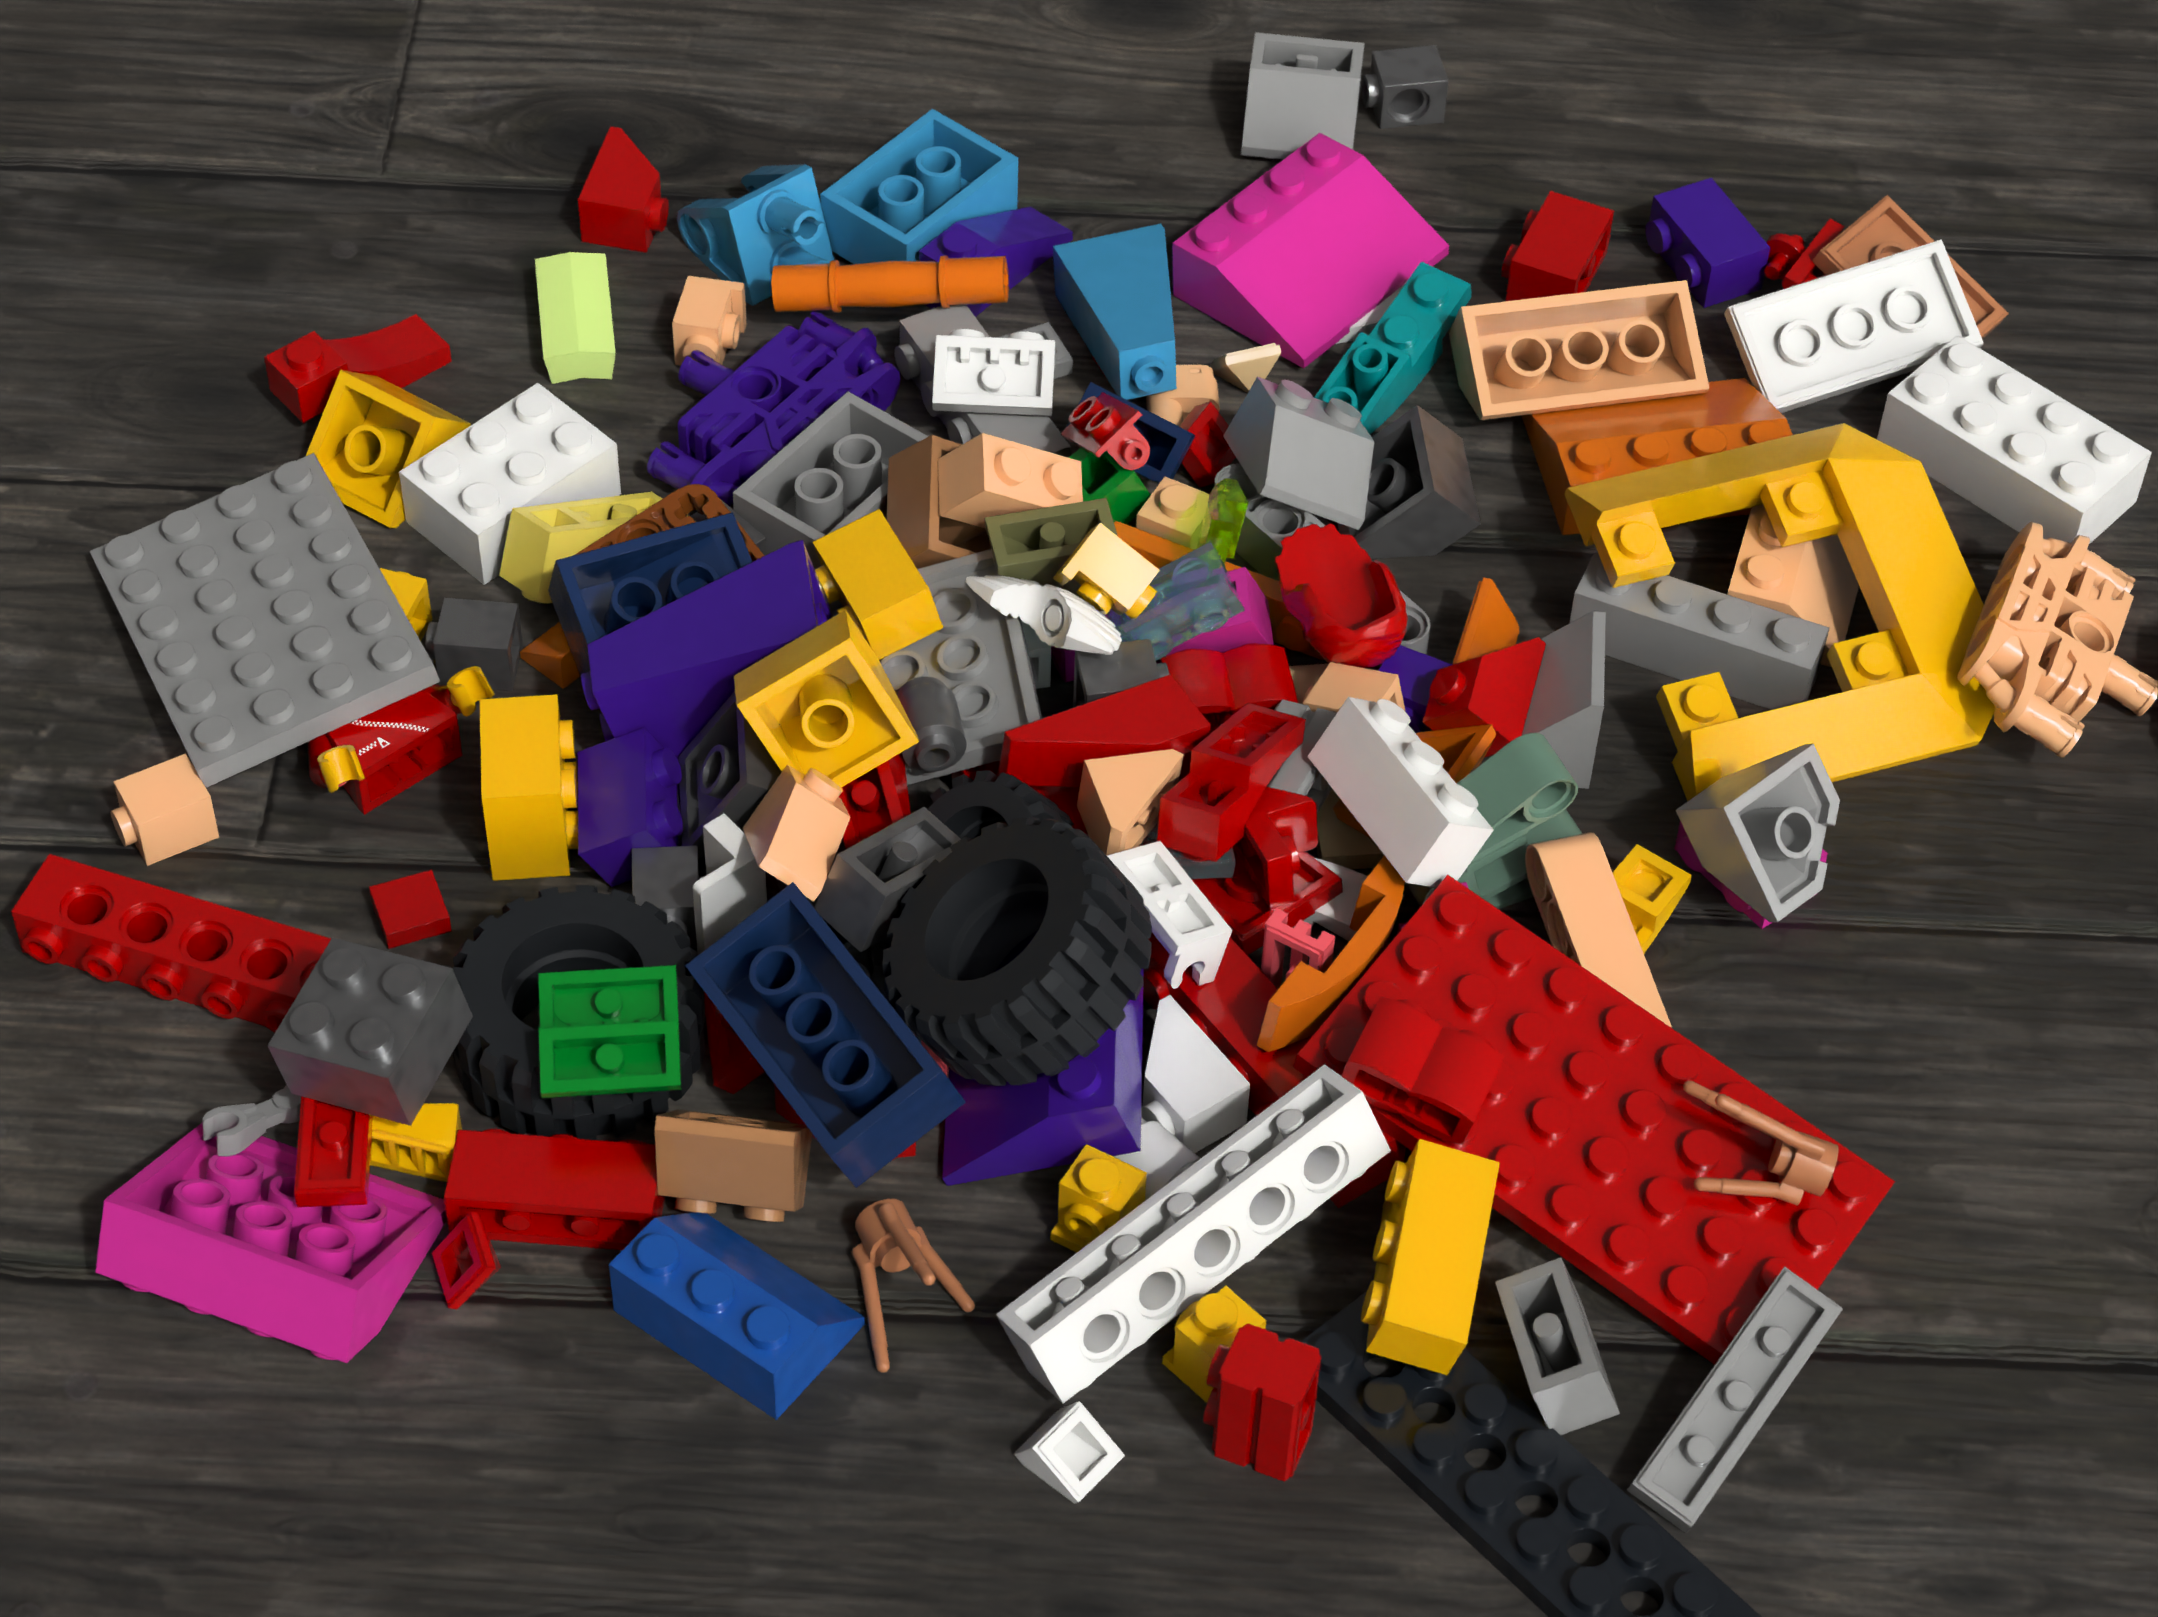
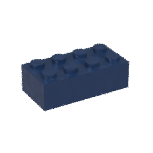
(825, 1035)

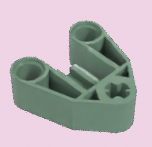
(1525, 801)

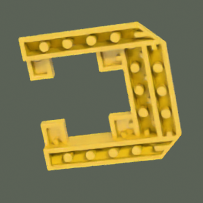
(1895, 684)

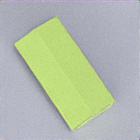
(575, 316)

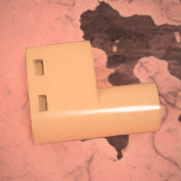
(1193, 387)

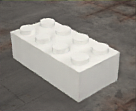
(2012, 444)

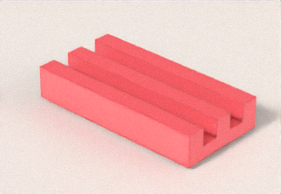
(1302, 945)

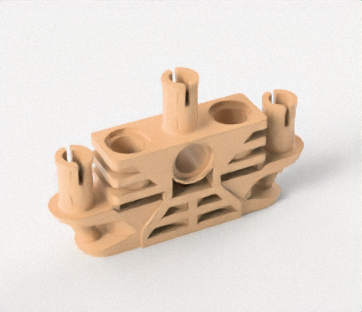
(2052, 640)

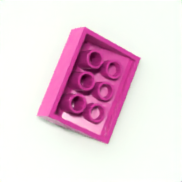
(1304, 251)
(239, 1248)

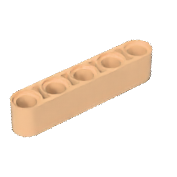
(1589, 916)

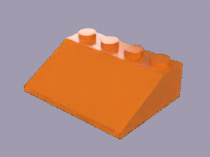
(1641, 435)

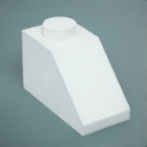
(1191, 1082)

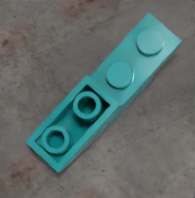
(1401, 348)

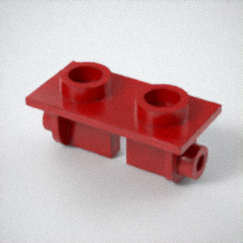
(1108, 426)

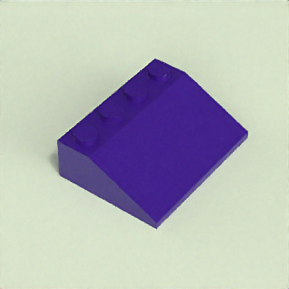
(1051, 1119)

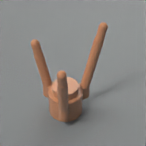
(1797, 1158)
(895, 1244)

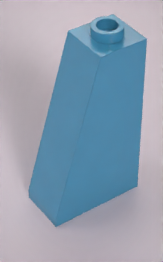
(1122, 306)

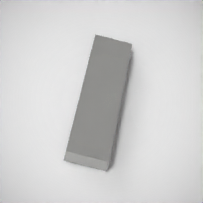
(1734, 1400)

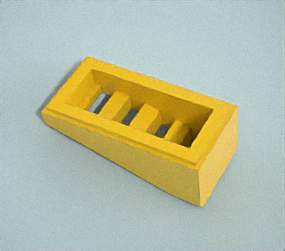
(418, 1149)

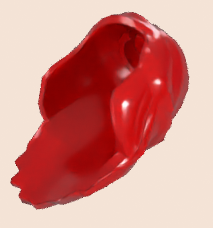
(1341, 597)

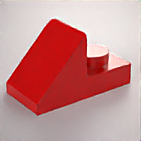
(1273, 837)

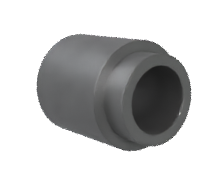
(937, 723)

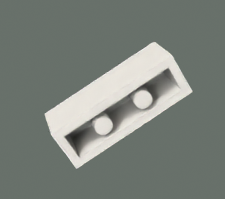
(1400, 792)

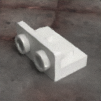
(993, 373)

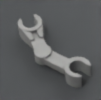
(244, 1123)

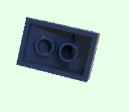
(635, 577)

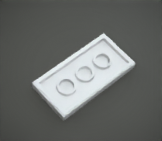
(1851, 327)

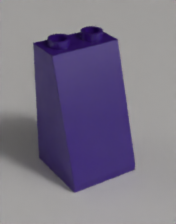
(682, 658)

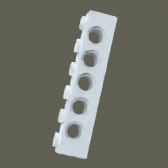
(1193, 1233)

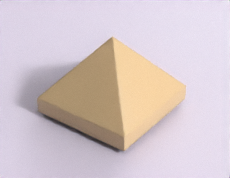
(1245, 366)

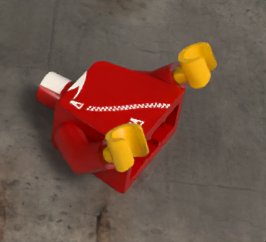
(397, 743)

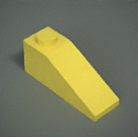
(560, 530)

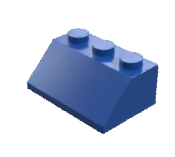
(730, 1308)

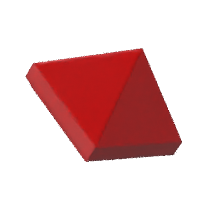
(465, 1260)

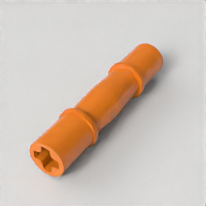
(890, 284)

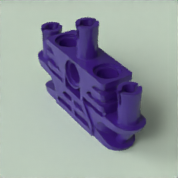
(768, 402)

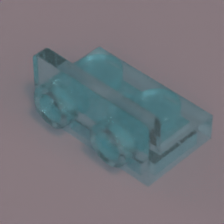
(1190, 600)

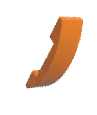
(1311, 995)

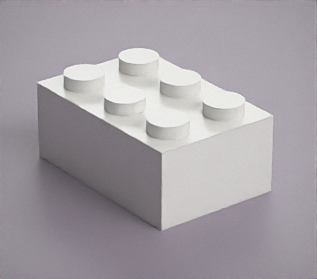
(512, 458)

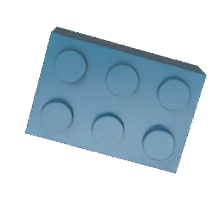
(917, 191)

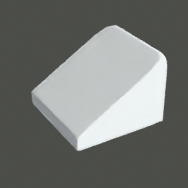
(1070, 1452)

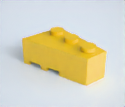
(1429, 1256)

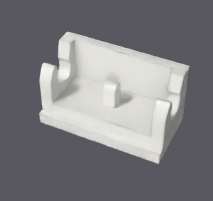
(1178, 912)

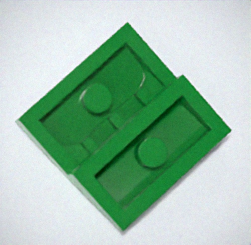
(609, 1031)

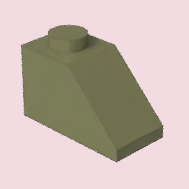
(1041, 540)

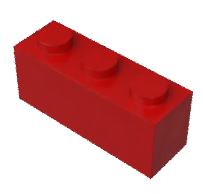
(553, 1188)

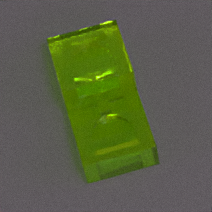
(1224, 518)

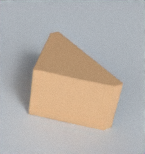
(1123, 796)

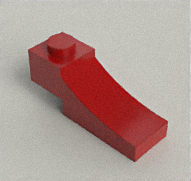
(308, 367)
(1226, 778)

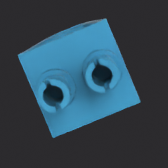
(765, 228)

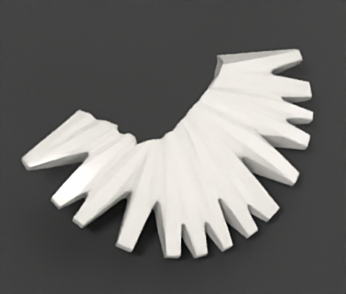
(1053, 612)

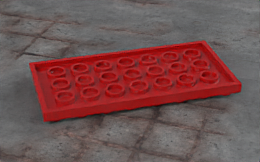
(1598, 1125)

